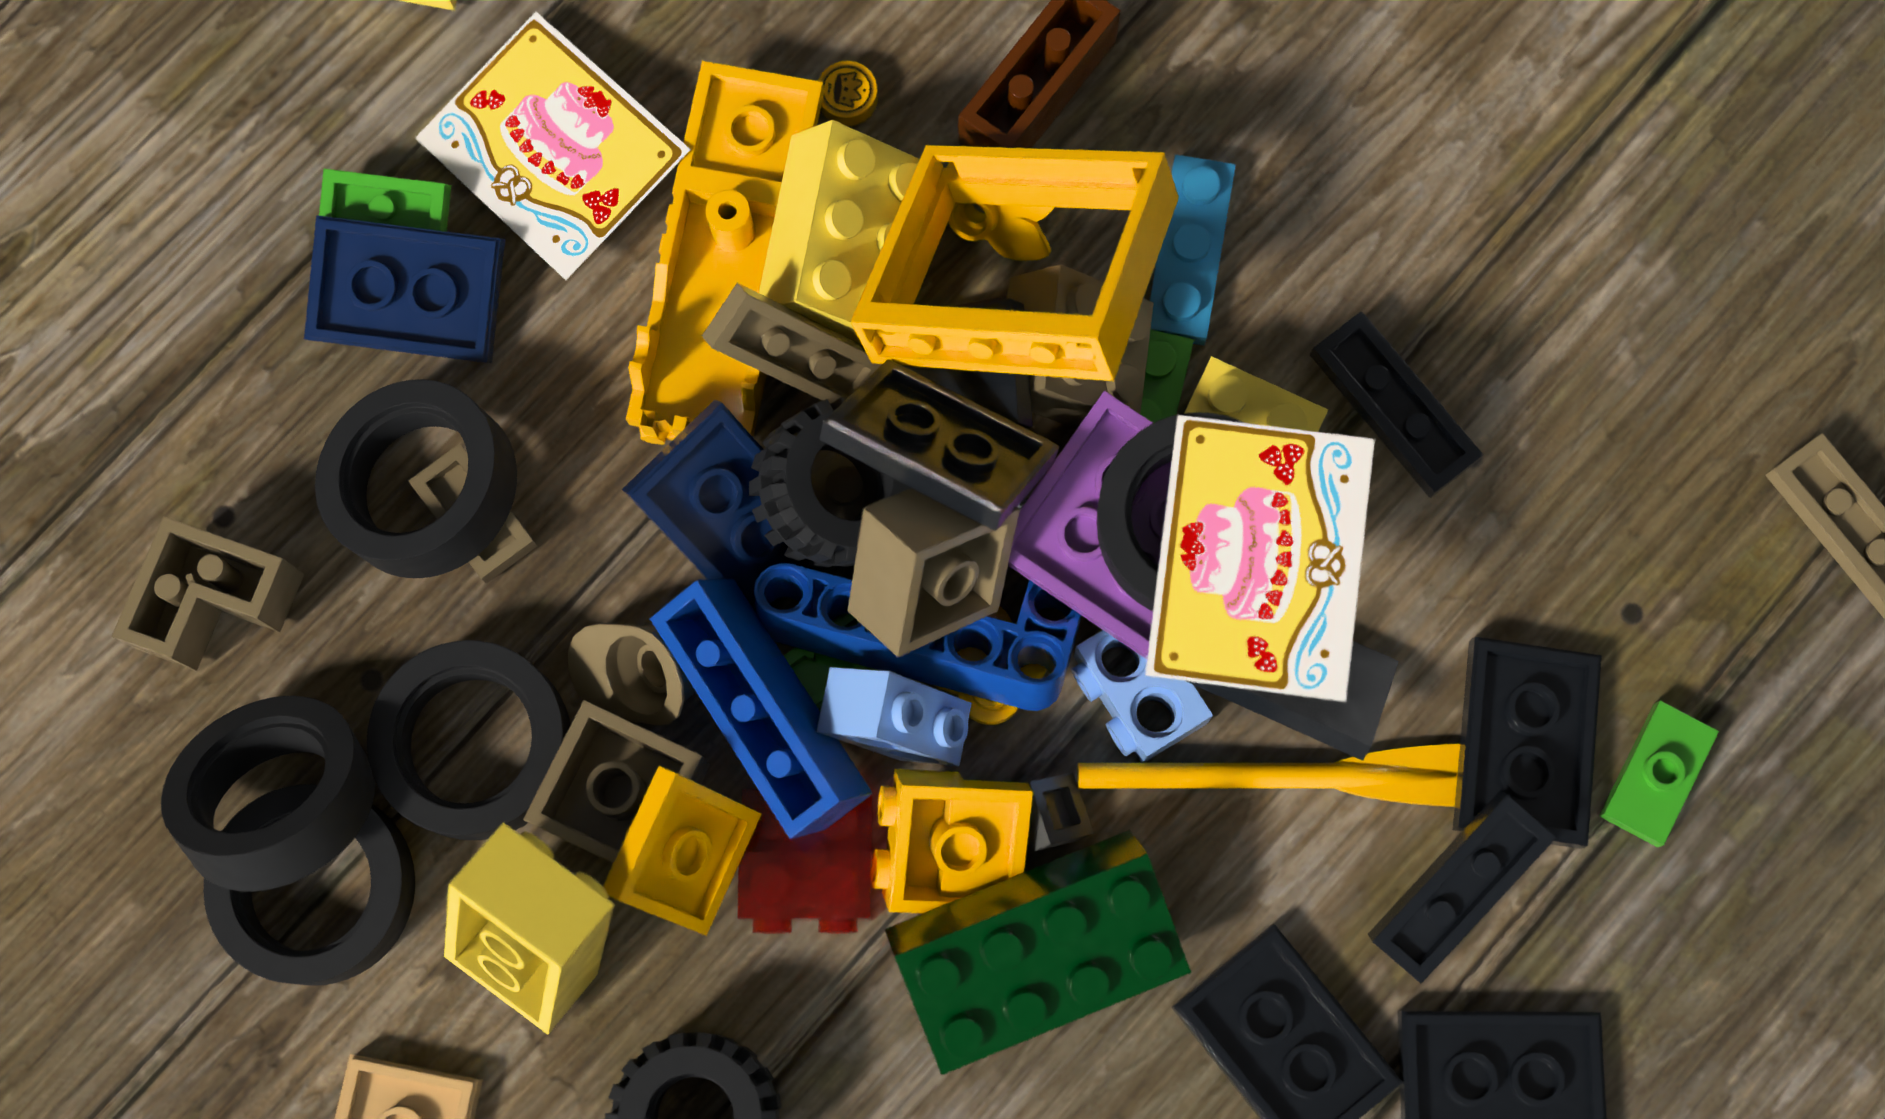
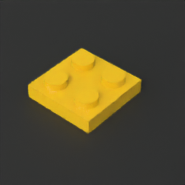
(681, 851)

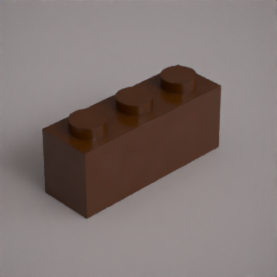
(1040, 74)

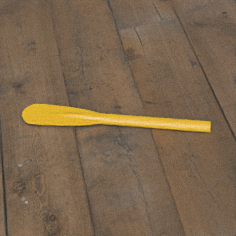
(1395, 775)

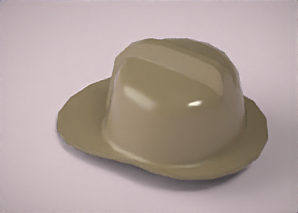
(628, 673)

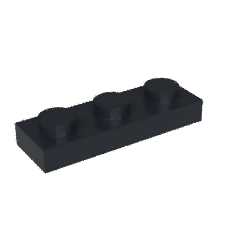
(1396, 404)
(1461, 886)

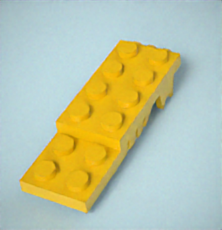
(713, 239)

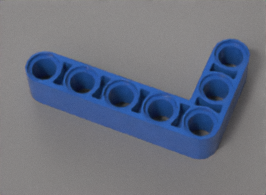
(936, 663)

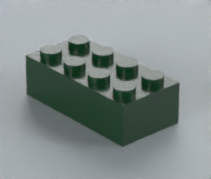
(1037, 951)

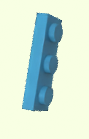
(1192, 248)

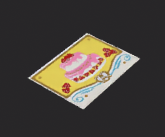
(552, 145)
(1260, 558)

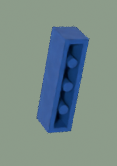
(760, 706)

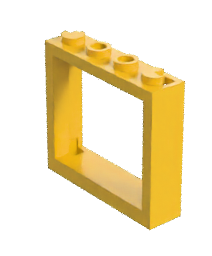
(1006, 339)

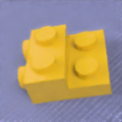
(948, 837)

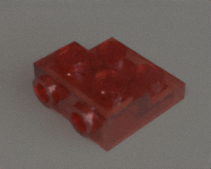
(808, 876)

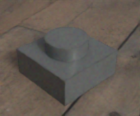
(1057, 813)

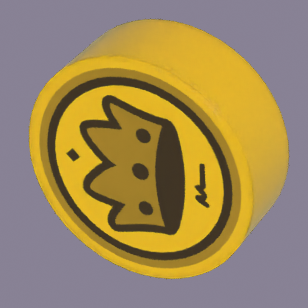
(848, 93)

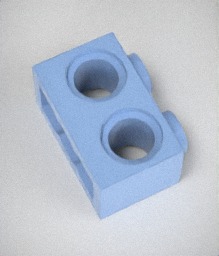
(1126, 693)
(894, 716)

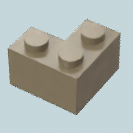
(194, 579)

